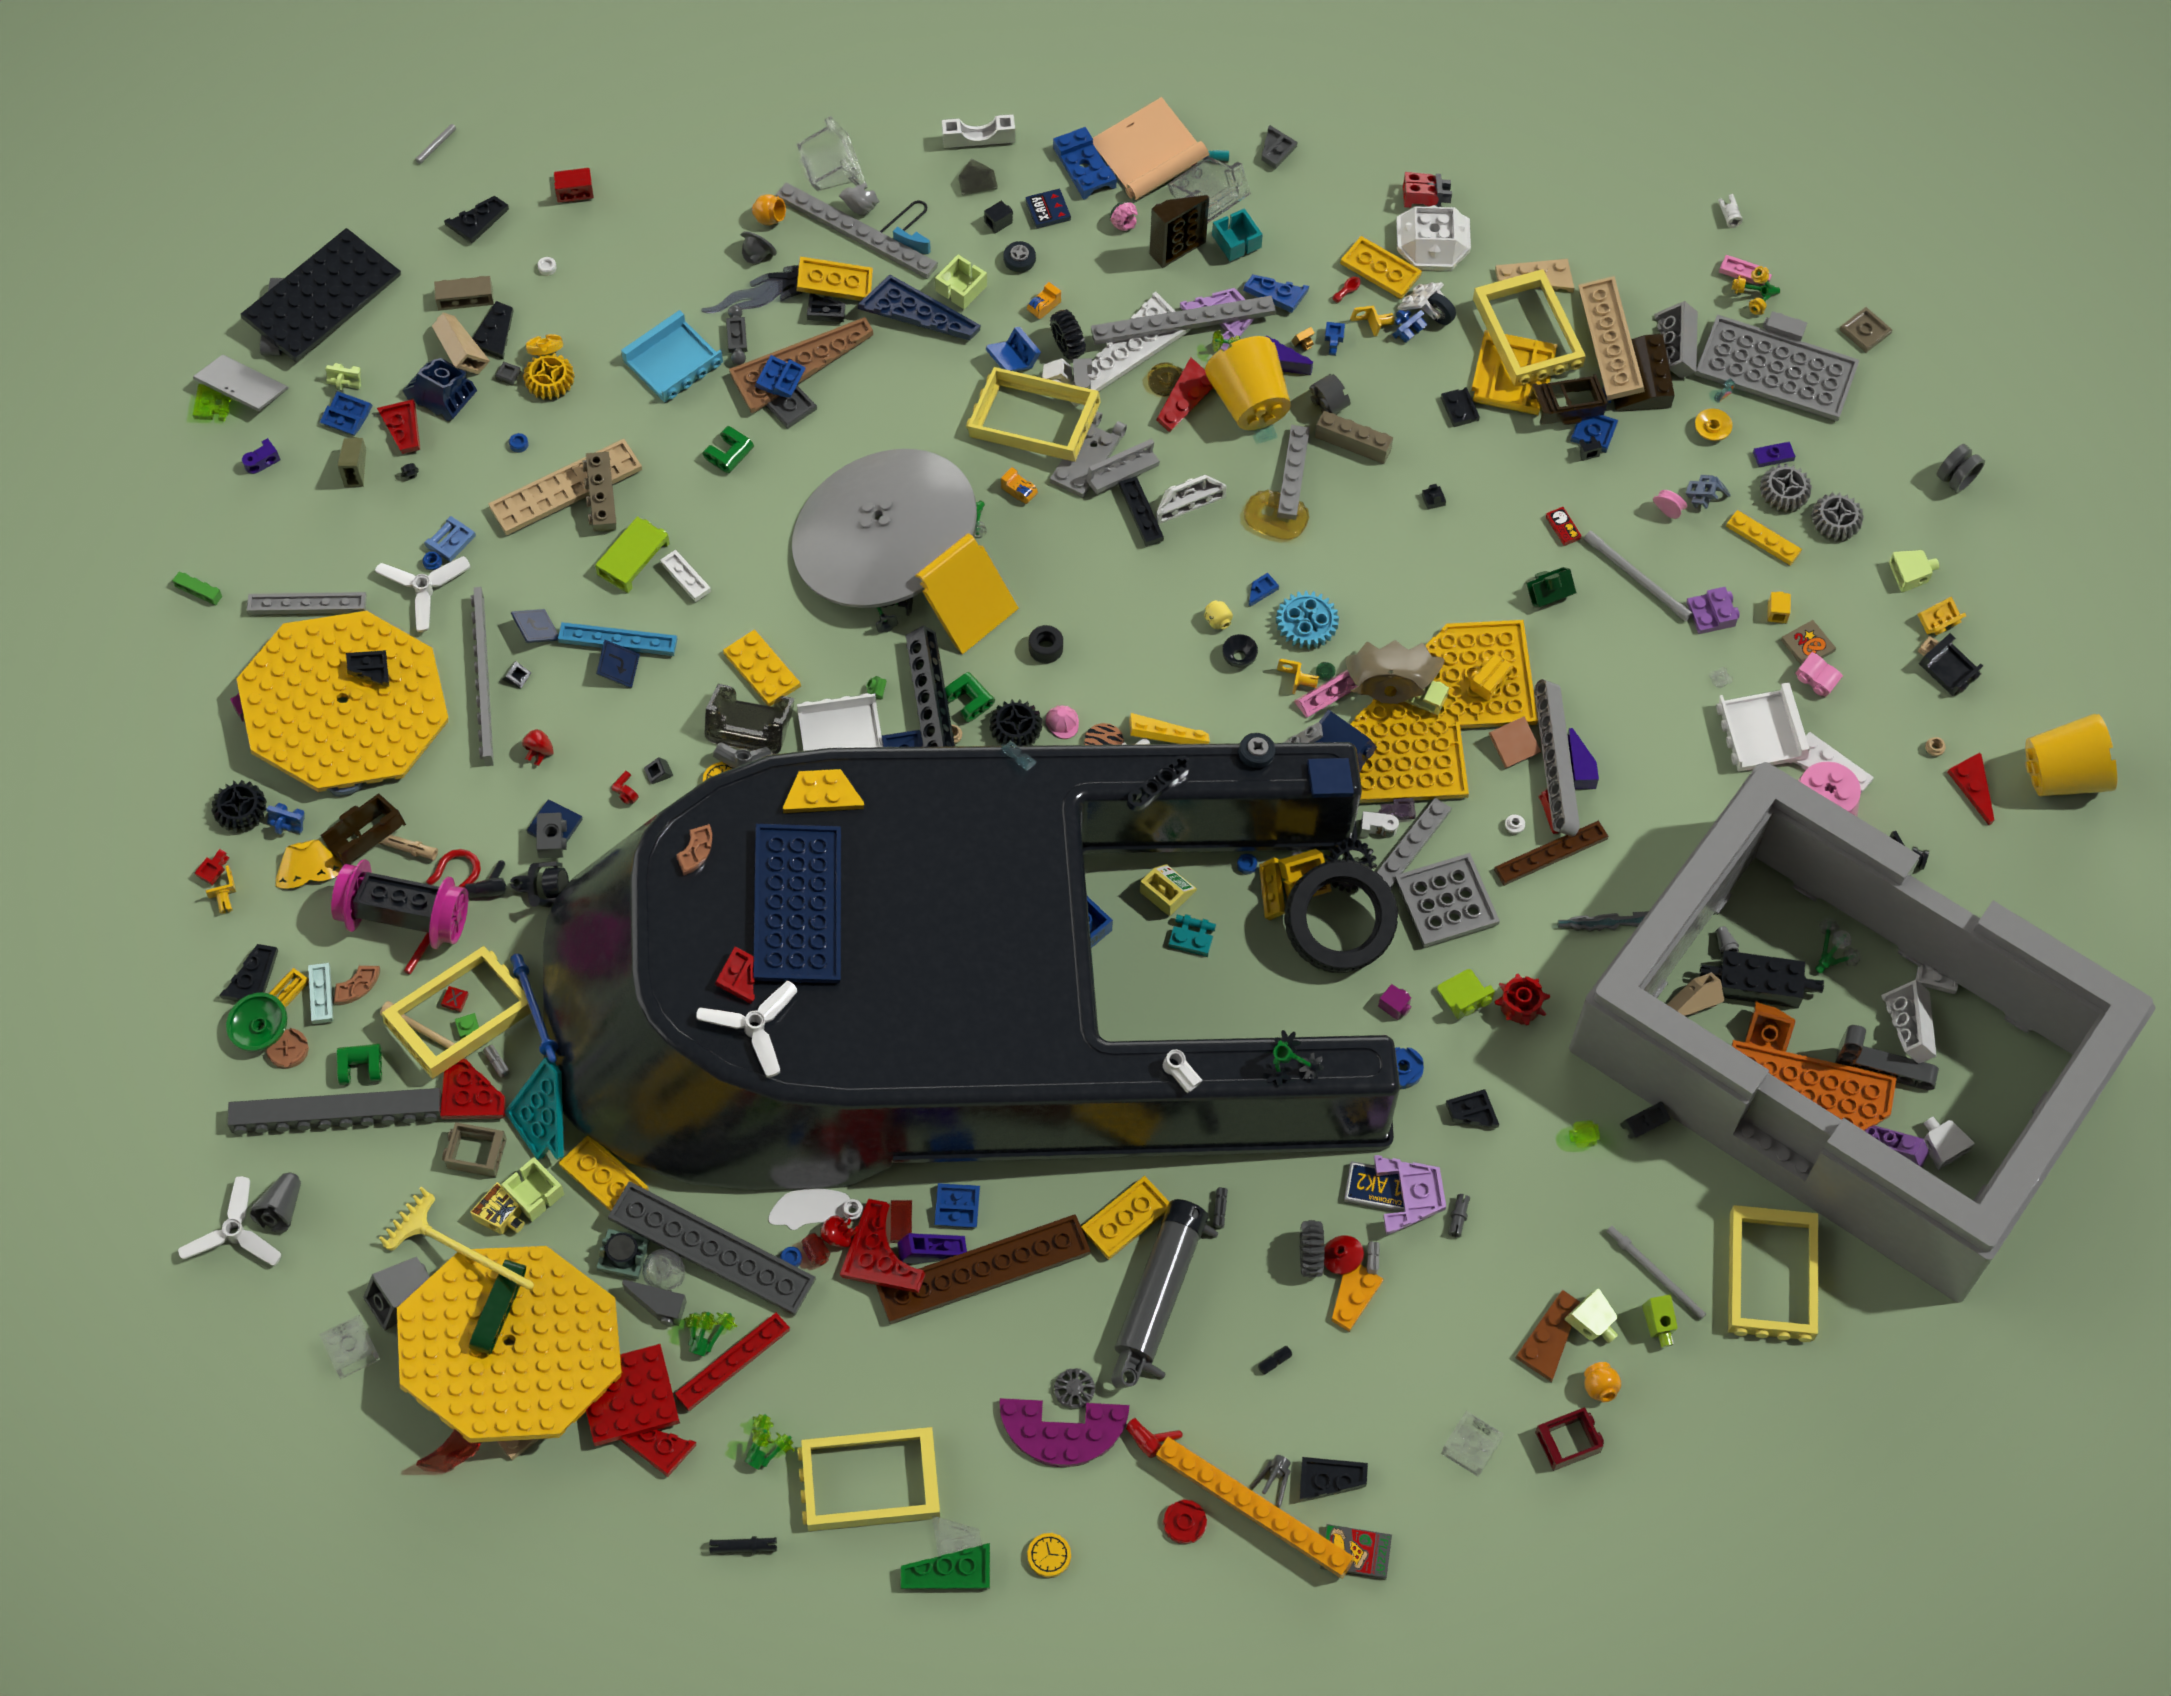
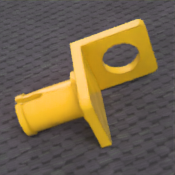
(1375, 320)
(1300, 678)
(222, 893)

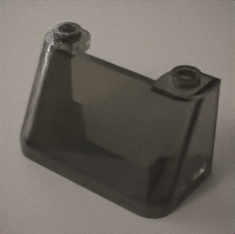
(746, 723)

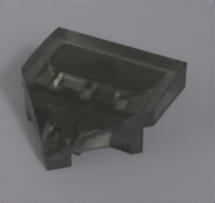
(977, 178)

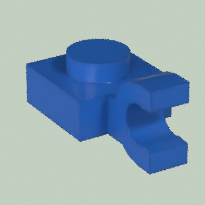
(1334, 334)

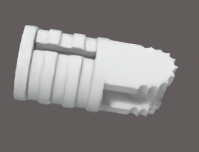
(1731, 212)

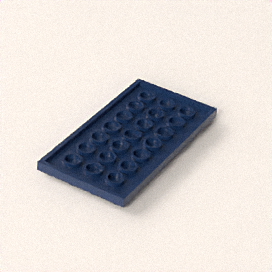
(797, 903)

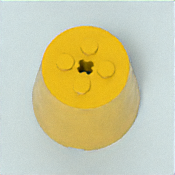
(1250, 382)
(2072, 759)

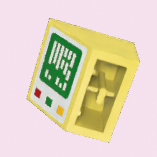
(1166, 888)

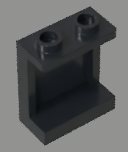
(1950, 666)

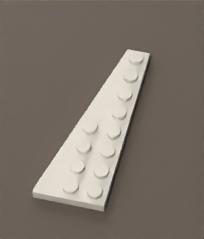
(1125, 355)

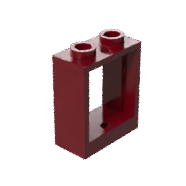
(1550, 1447)

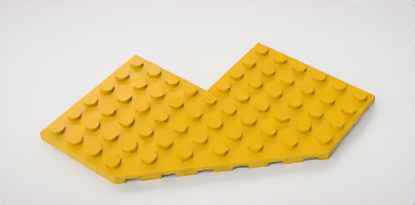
(1423, 752)

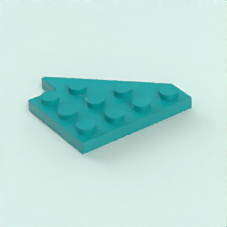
(539, 1111)

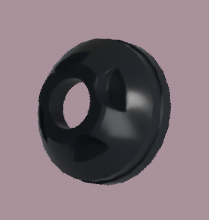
(1242, 644)

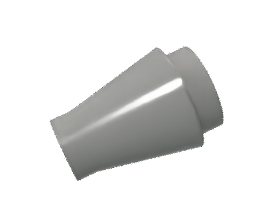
(1726, 940)

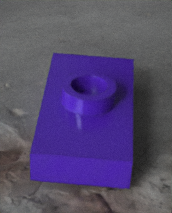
(1774, 454)

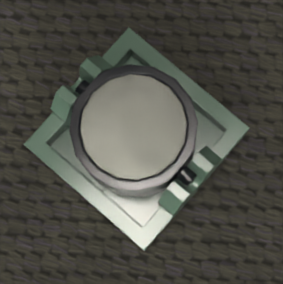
(622, 1254)

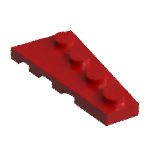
(1185, 395)

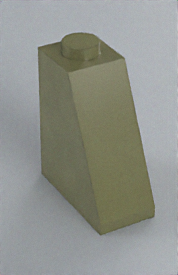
(352, 462)

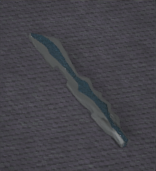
(1602, 921)

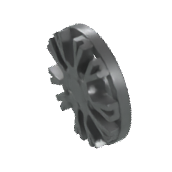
(1074, 1388)

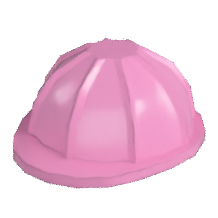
(1062, 722)

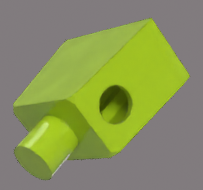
(1658, 1311)

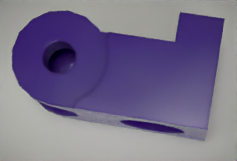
(260, 458)

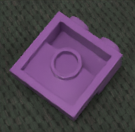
(1713, 610)

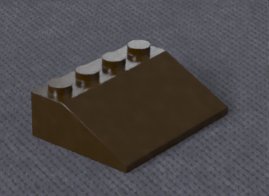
(1178, 228)
(1655, 375)

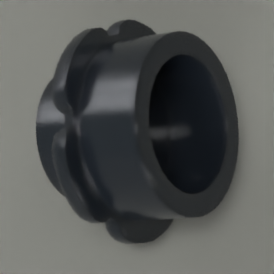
(409, 471)

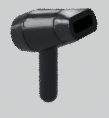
(491, 887)

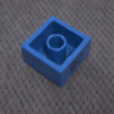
(1099, 922)

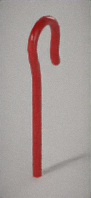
(432, 880)

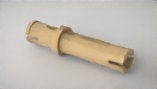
(415, 848)

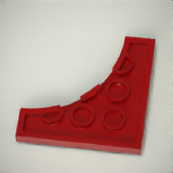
(872, 1258)

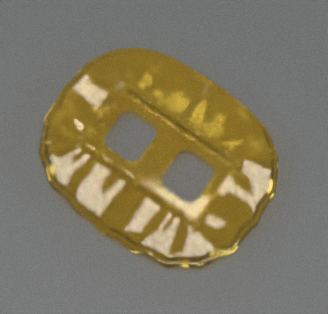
(1271, 524)

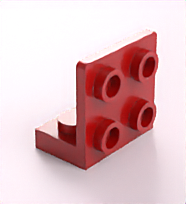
(573, 185)

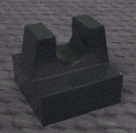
(1590, 450)
(1433, 497)

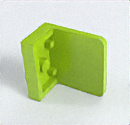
(1465, 993)

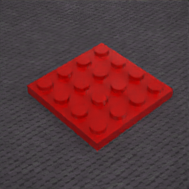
(636, 1401)

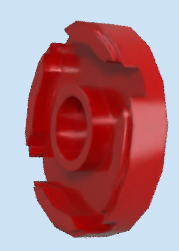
(1185, 1522)

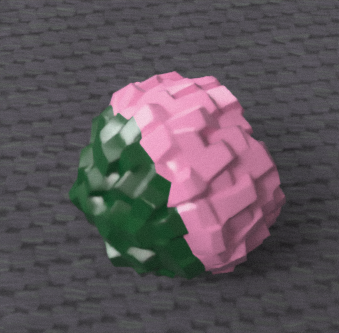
(1123, 217)

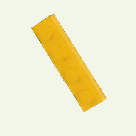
(1764, 537)

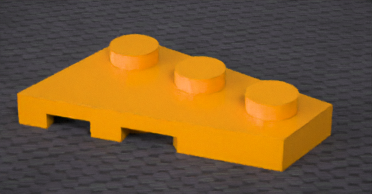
(1354, 1296)

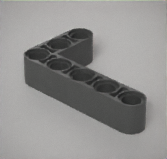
(1907, 1070)

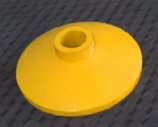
(1713, 418)

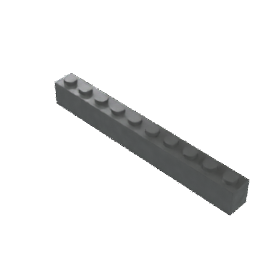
(334, 1110)

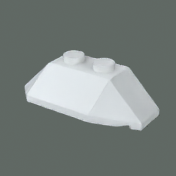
(1189, 497)

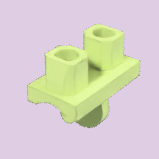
(343, 377)

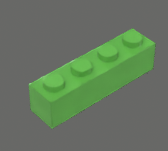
(197, 588)

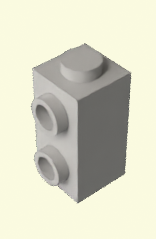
(1785, 325)

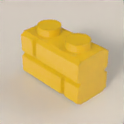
(1491, 676)

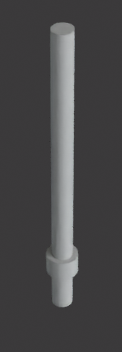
(1625, 1244)

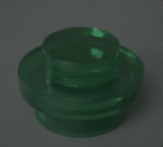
(1325, 671)

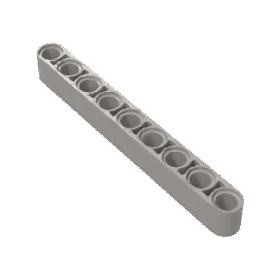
(1556, 758)

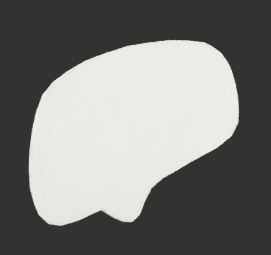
(807, 1207)

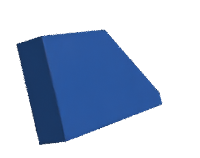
(1262, 588)

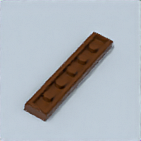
(1550, 853)

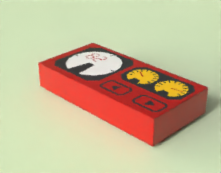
(1563, 526)

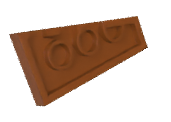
(1549, 1338)

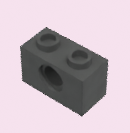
(551, 846)

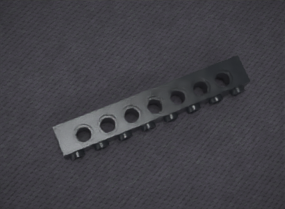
(929, 688)

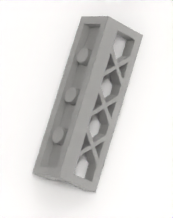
(1125, 466)

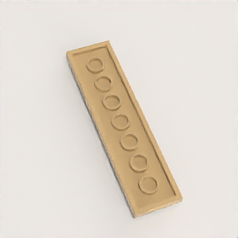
(1611, 338)

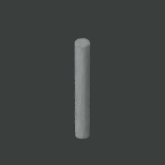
(439, 140)

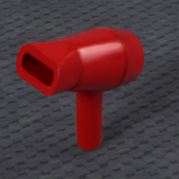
(1149, 1442)

